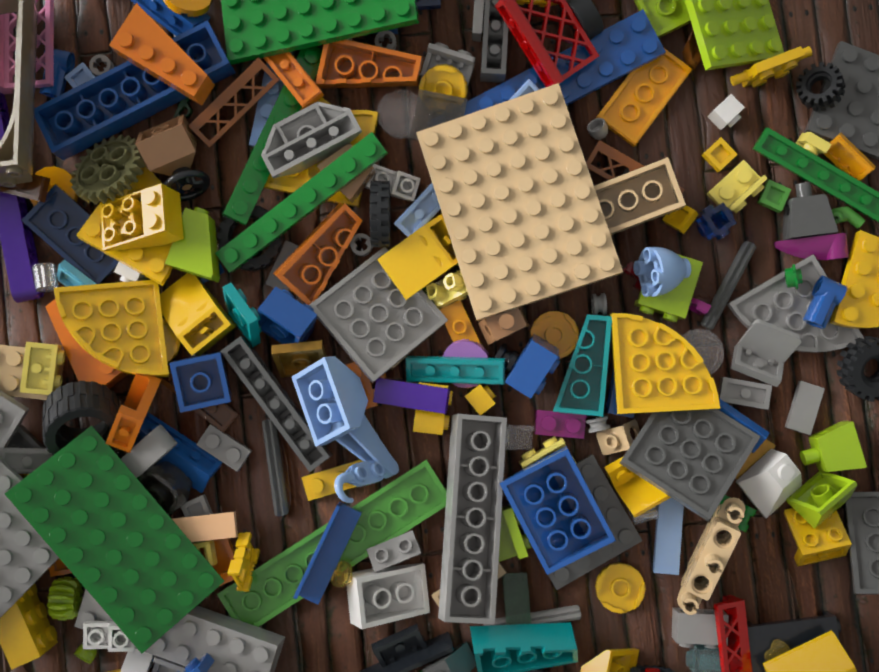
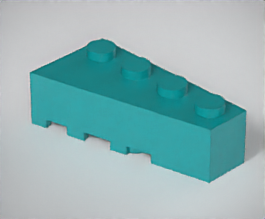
(587, 373)
(523, 646)

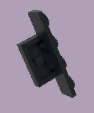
(408, 650)

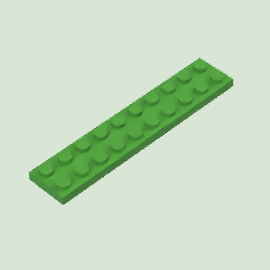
(383, 517)

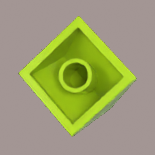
(821, 496)

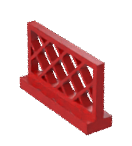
(533, 46)

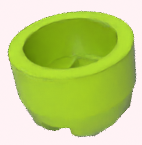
(85, 655)

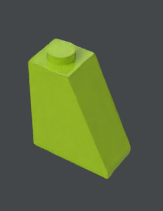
(197, 250)

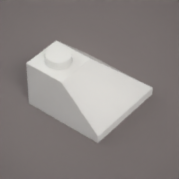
(770, 481)

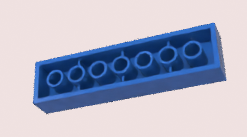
(123, 97)

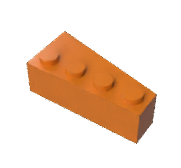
(155, 52)
(364, 65)
(319, 254)
(84, 365)

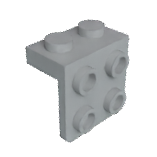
(764, 351)

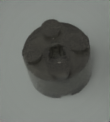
(167, 486)

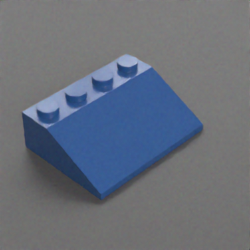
(557, 510)

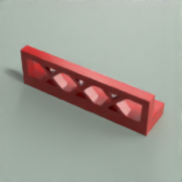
(737, 633)

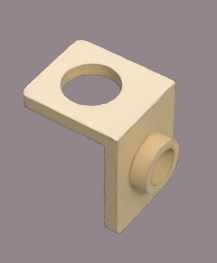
(617, 438)

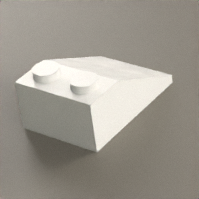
(387, 595)

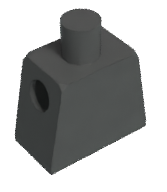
(807, 215)

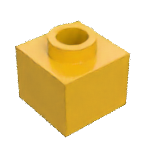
(481, 398)

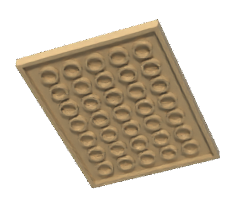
(519, 202)

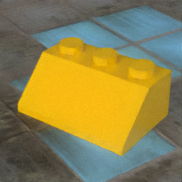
(816, 655)

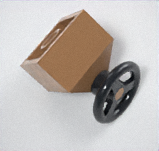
(170, 151)

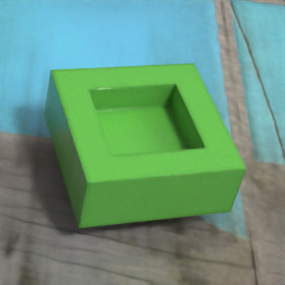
(774, 196)

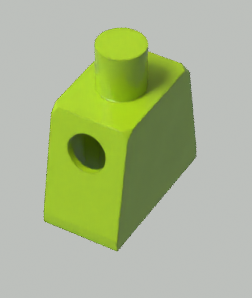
(835, 449)

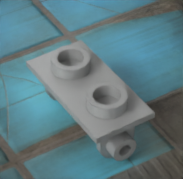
(393, 551)

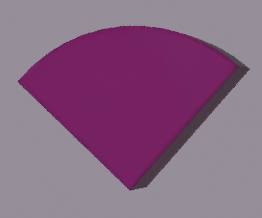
(699, 307)

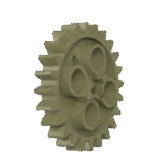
(107, 170)

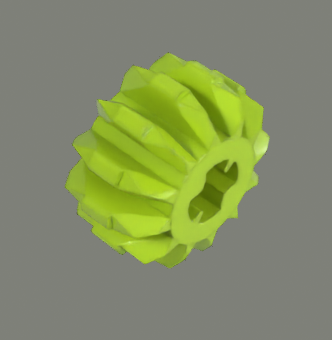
(65, 598)

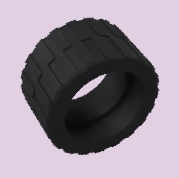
(76, 401)

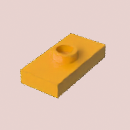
(849, 158)
(458, 322)

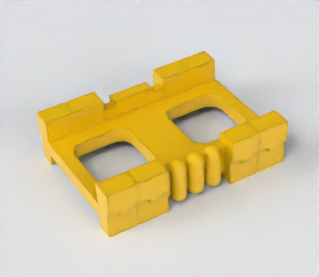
(243, 562)

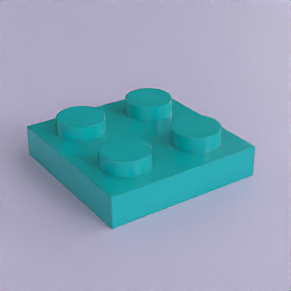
(242, 315)

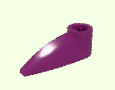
(823, 247)

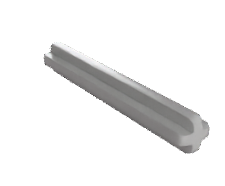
(555, 615)

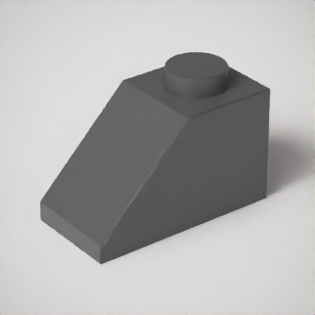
(459, 660)

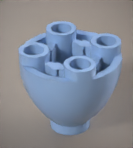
(660, 270)

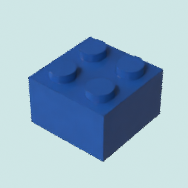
(286, 318)
(532, 366)
(201, 381)

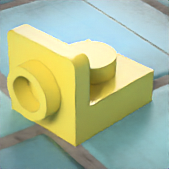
(813, 143)

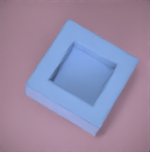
(79, 75)

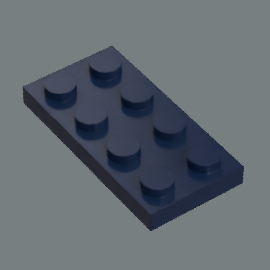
(58, 223)

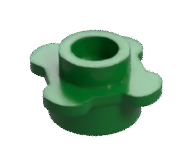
(793, 277)

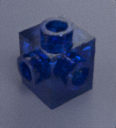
(723, 221)

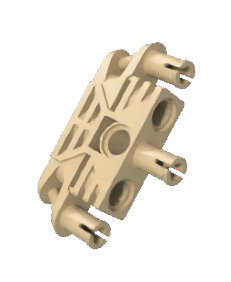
(711, 555)

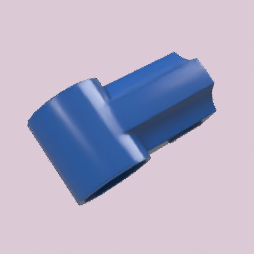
(63, 64)
(826, 295)

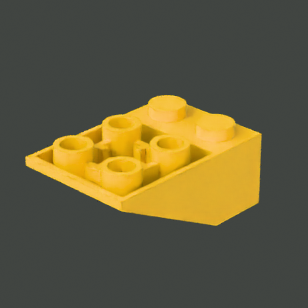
(142, 219)
(420, 258)
(194, 314)

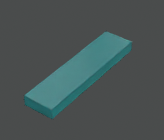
(455, 370)

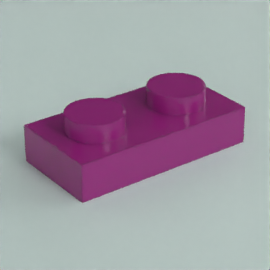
(560, 424)

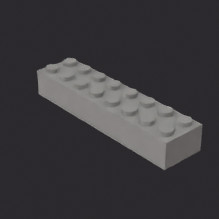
(472, 519)
(228, 641)

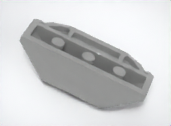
(308, 138)

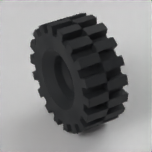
(853, 368)

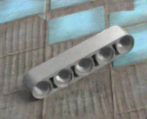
(149, 451)

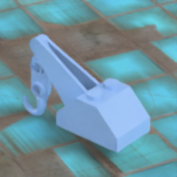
(335, 411)

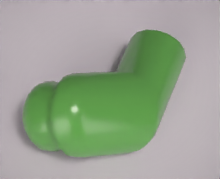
(845, 214)

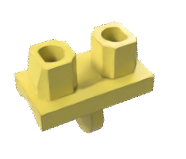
(447, 290)

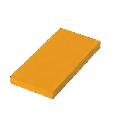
(643, 97)

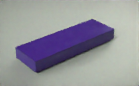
(411, 395)

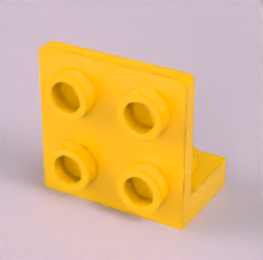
(633, 490)
(817, 544)

